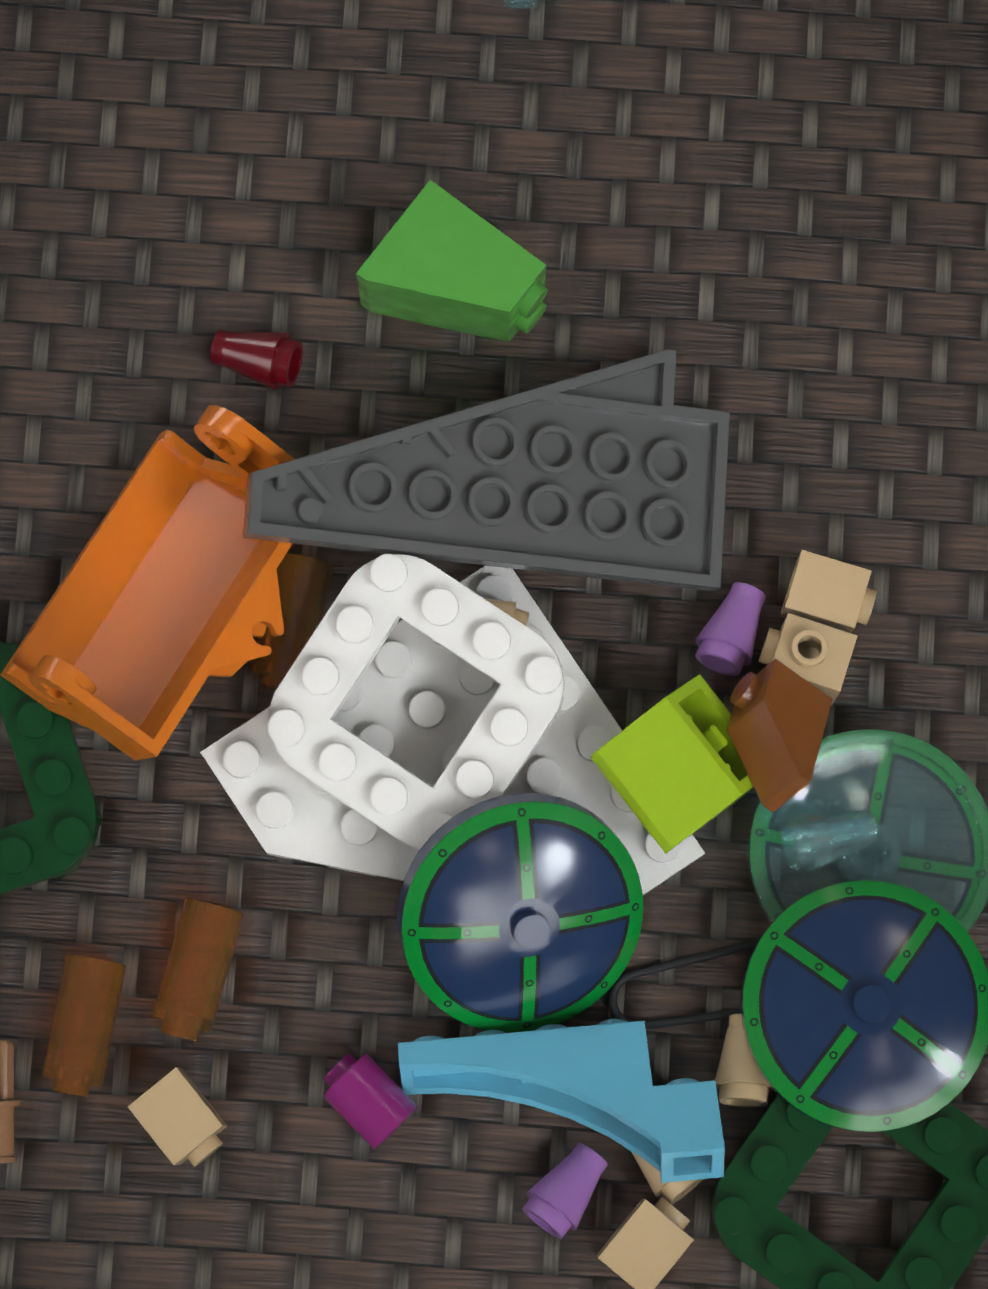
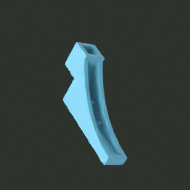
(586, 1075)

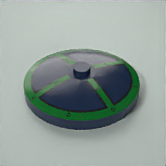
(519, 912)
(866, 1006)

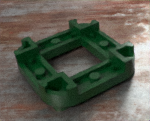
(57, 788)
(793, 1258)

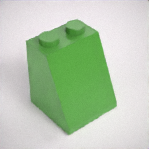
(453, 272)

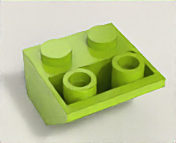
(676, 764)

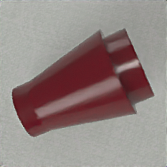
(260, 356)

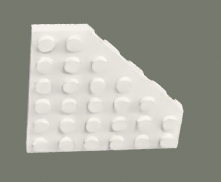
(418, 710)

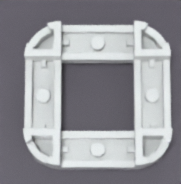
(342, 650)

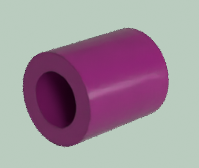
(367, 1098)

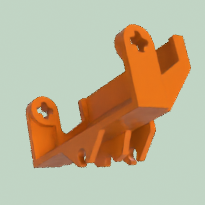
(160, 593)

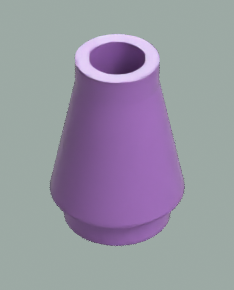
(731, 632)
(564, 1193)

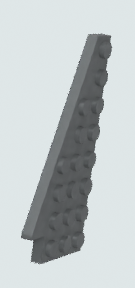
(548, 480)

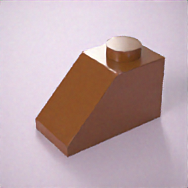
(778, 731)

